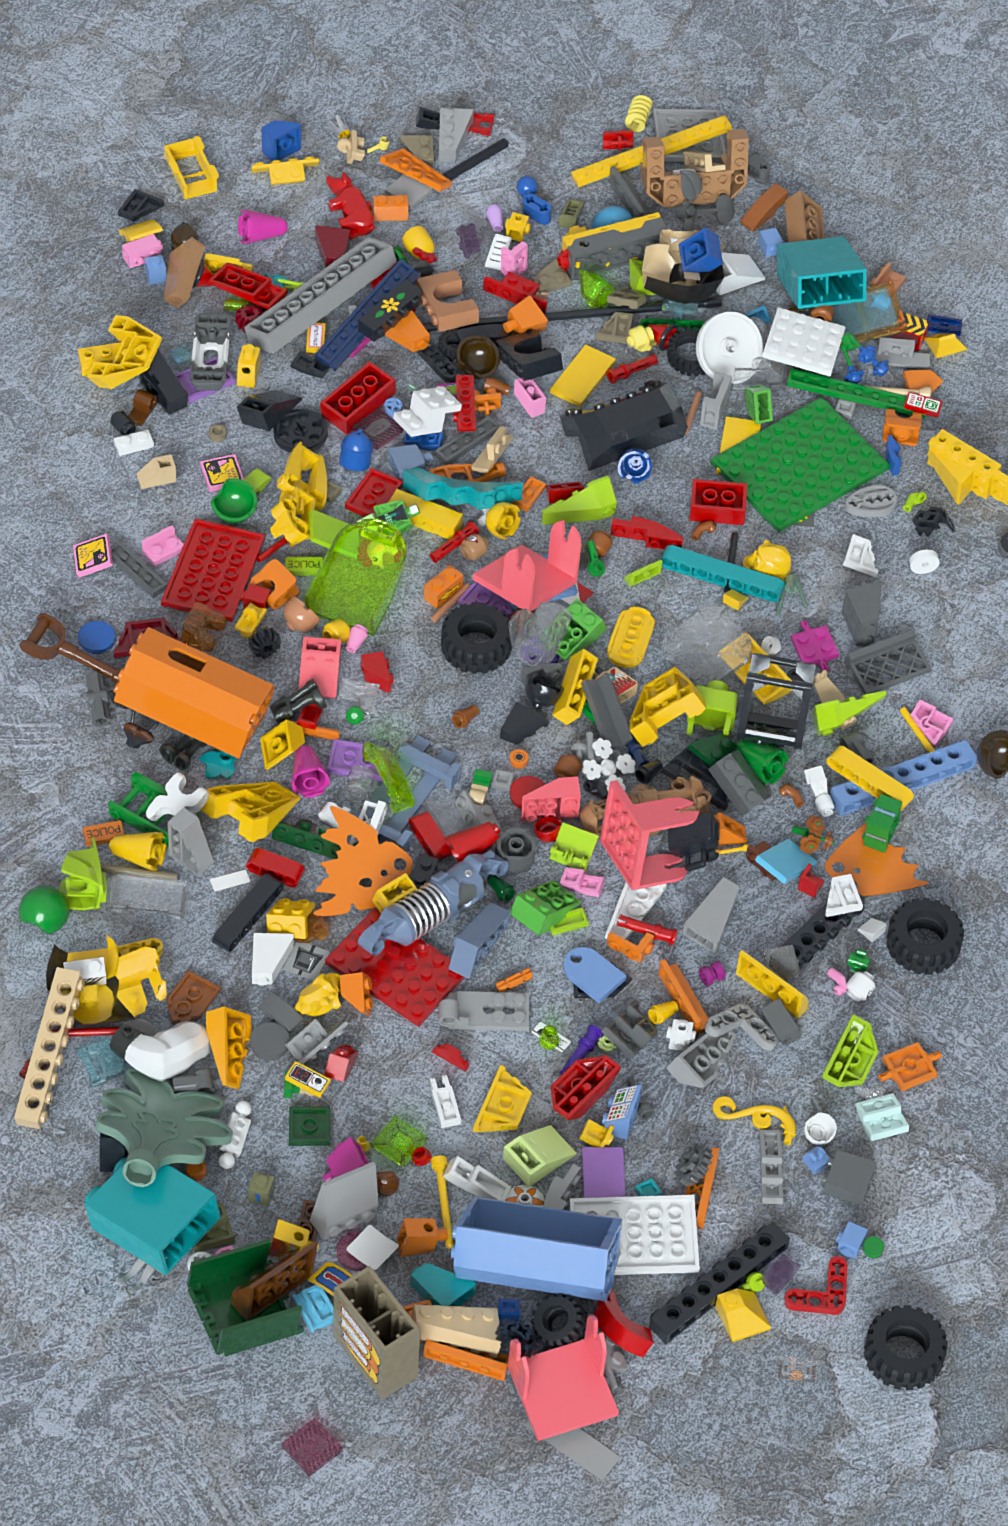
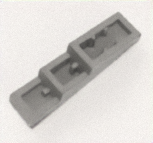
(771, 1167)

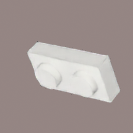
(133, 442)

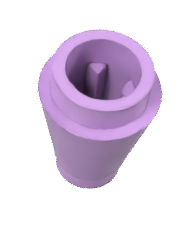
(495, 217)

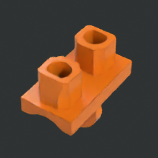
(487, 401)

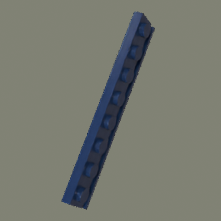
(347, 336)

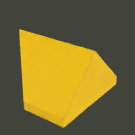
(944, 344)

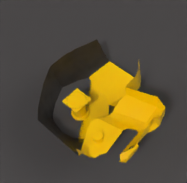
(123, 994)

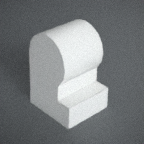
(327, 817)

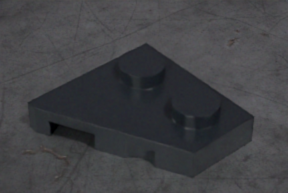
(139, 205)

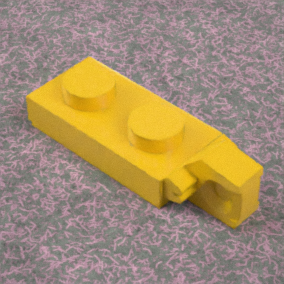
(216, 262)

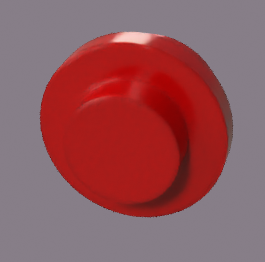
(421, 1156)

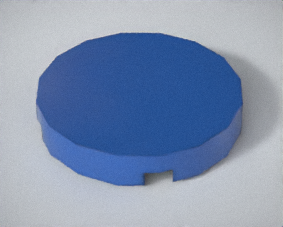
(96, 637)

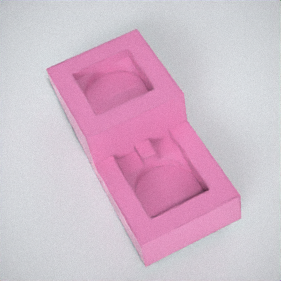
(586, 884)

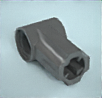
(856, 744)
(200, 1081)

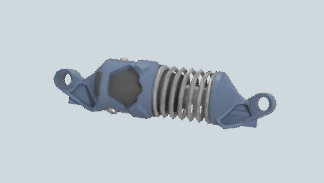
(436, 901)

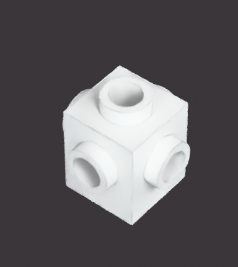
(680, 1035)

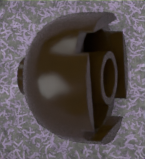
(182, 234)

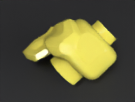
(641, 338)

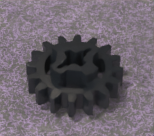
(514, 1329)

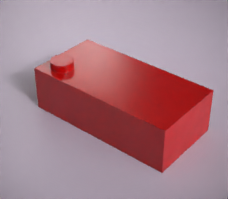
(358, 397)

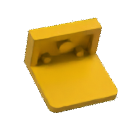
(290, 917)

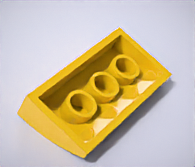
(769, 692)
(771, 984)

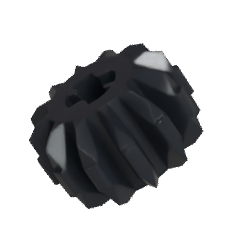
(264, 642)

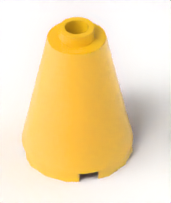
(141, 849)

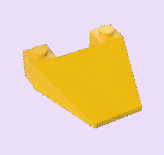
(133, 356)
(662, 702)
(253, 804)

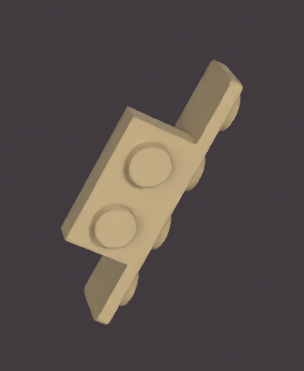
(493, 450)

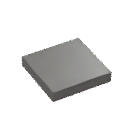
(412, 188)

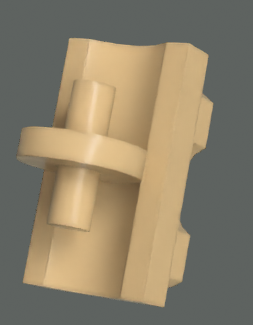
(350, 147)

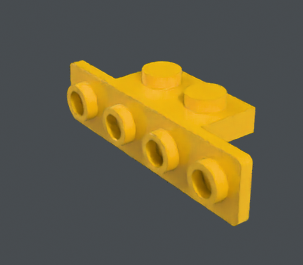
(285, 172)

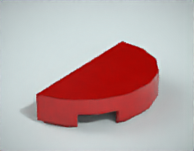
(451, 1055)

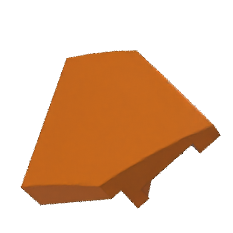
(921, 378)

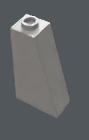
(712, 916)

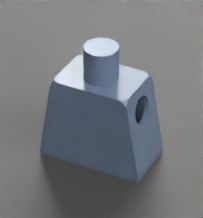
(407, 457)

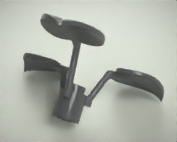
(691, 186)

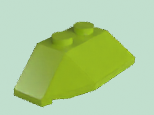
(852, 1055)

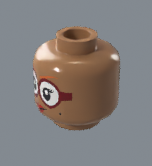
(474, 547)

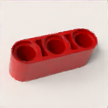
(429, 836)
(280, 867)

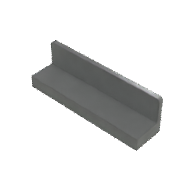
(607, 711)

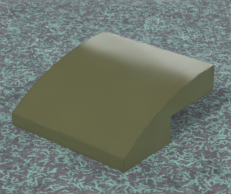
(218, 1235)

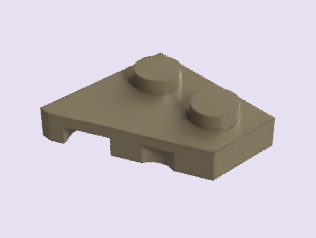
(419, 146)
(552, 278)
(624, 297)
(616, 328)

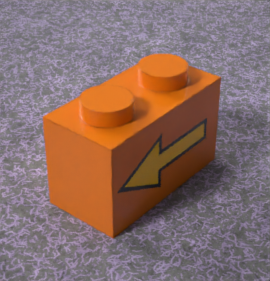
(443, 586)

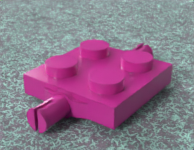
(815, 645)

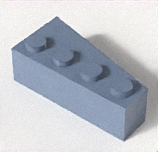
(478, 939)

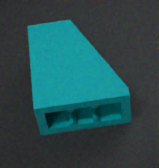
(441, 1286)

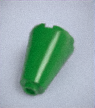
(764, 760)

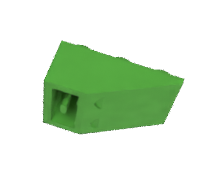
(582, 630)
(543, 906)

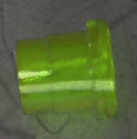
(549, 1042)

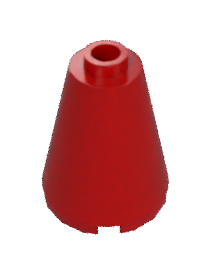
(473, 840)

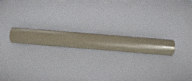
(134, 871)

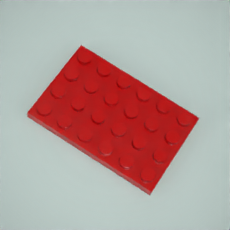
(213, 568)
(402, 977)

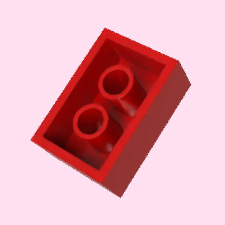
(718, 502)

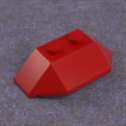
(582, 1085)

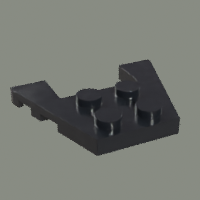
(699, 768)

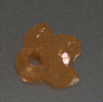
(316, 929)

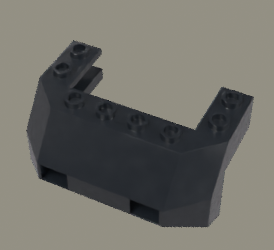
(633, 413)

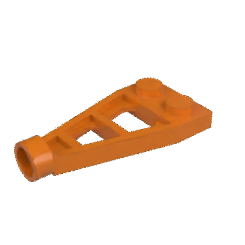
(497, 470)

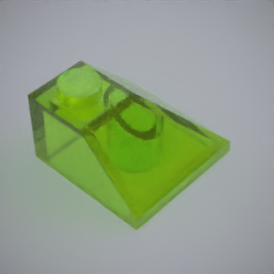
(594, 289)
(398, 1141)

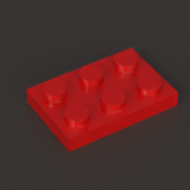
(373, 490)

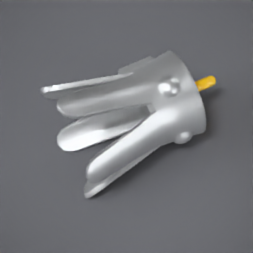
(342, 131)

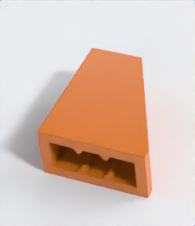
(410, 333)

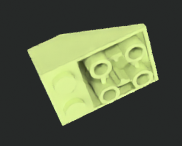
(537, 1154)

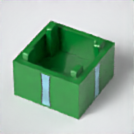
(882, 823)

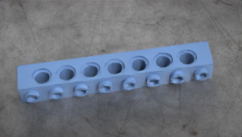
(910, 773)

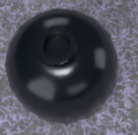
(542, 691)

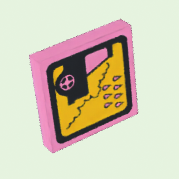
(220, 469)
(92, 555)

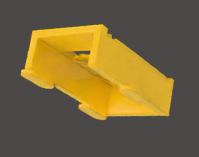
(186, 149)

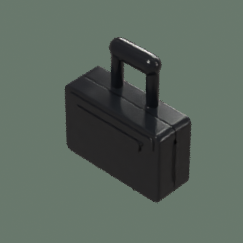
(694, 838)

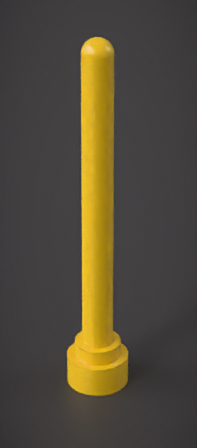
(439, 1165)

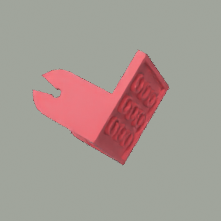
(528, 577)
(627, 833)
(564, 1385)

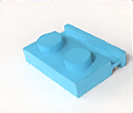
(316, 1307)

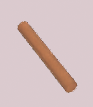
(693, 408)
(451, 602)

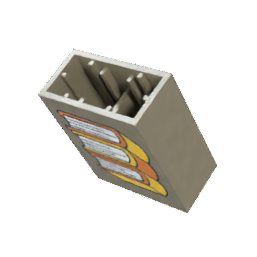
(376, 1332)

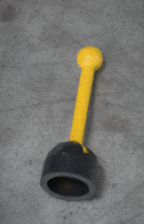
(713, 853)

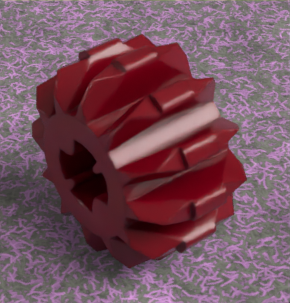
(246, 315)

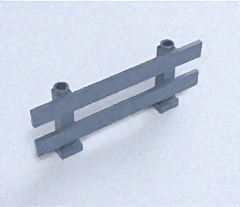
(435, 769)

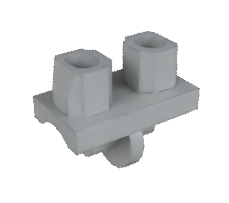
(584, 750)

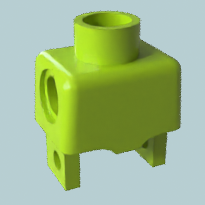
(719, 709)

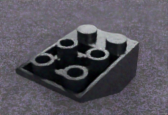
(266, 408)

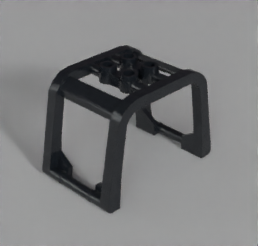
(777, 729)

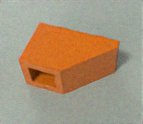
(356, 990)

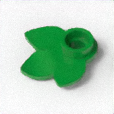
(399, 253)

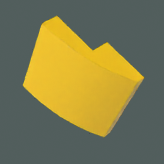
(140, 230)

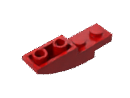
(655, 534)

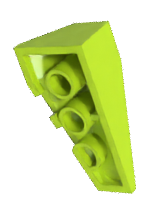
(832, 714)

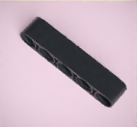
(247, 912)

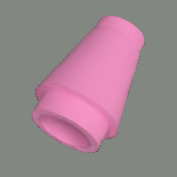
(356, 638)

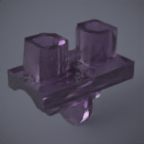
(469, 241)
(780, 1274)

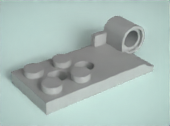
(466, 1012)

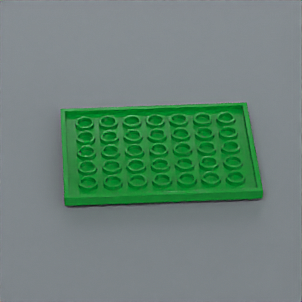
(800, 464)

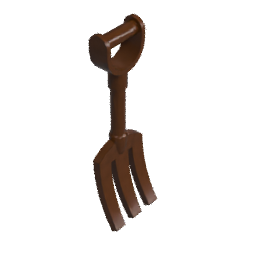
(63, 647)

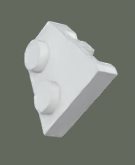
(843, 896)

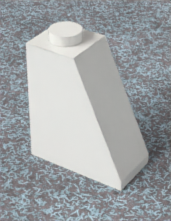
(269, 956)

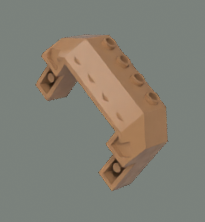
(666, 187)

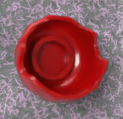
(547, 829)

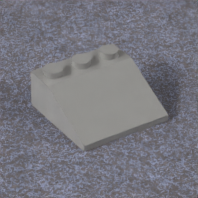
(346, 1201)

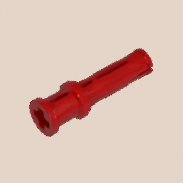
(625, 370)
(454, 542)
(659, 932)

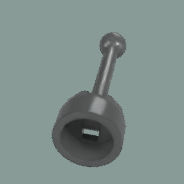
(645, 1109)

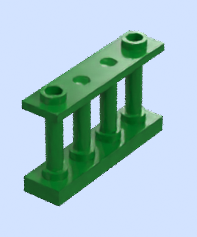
(146, 786)

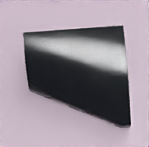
(521, 723)

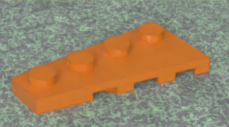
(410, 165)

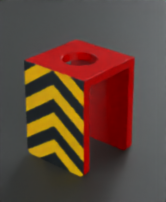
(916, 331)

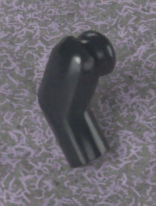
(595, 788)

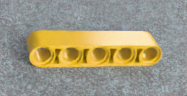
(868, 776)

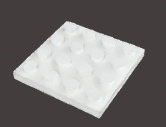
(803, 341)

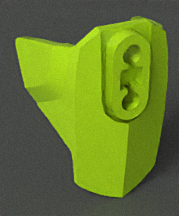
(87, 881)

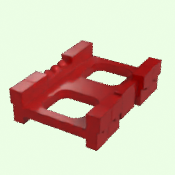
(475, 128)

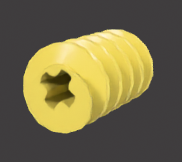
(638, 113)

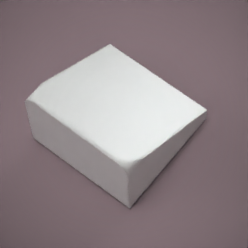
(872, 929)

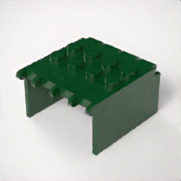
(211, 1287)

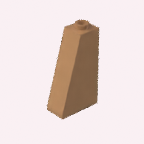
(181, 271)

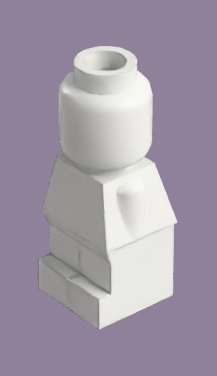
(819, 788)

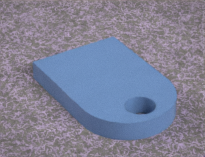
(593, 974)

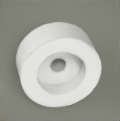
(771, 645)

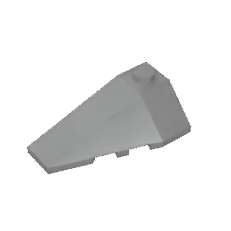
(702, 1060)

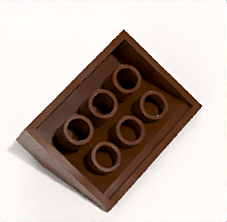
(275, 1281)

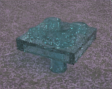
(679, 309)

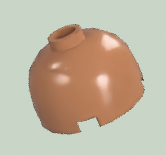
(299, 616)

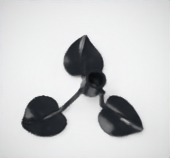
(135, 734)

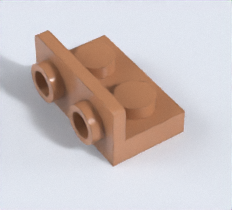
(887, 275)

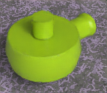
(753, 1282)

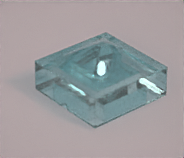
(181, 354)

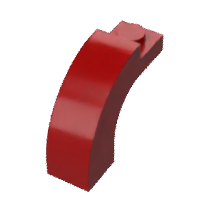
(621, 1329)

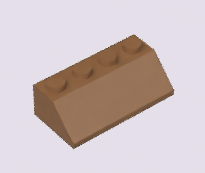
(803, 218)

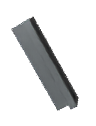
(627, 193)

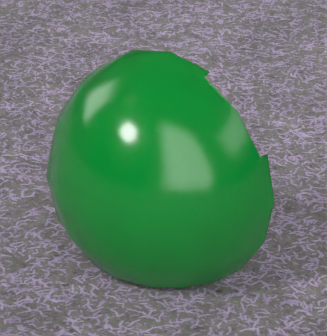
(234, 501)
(44, 908)

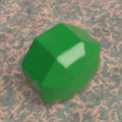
(355, 715)

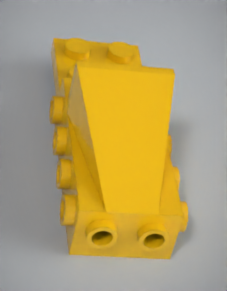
(964, 469)

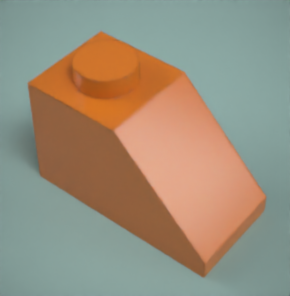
(730, 830)

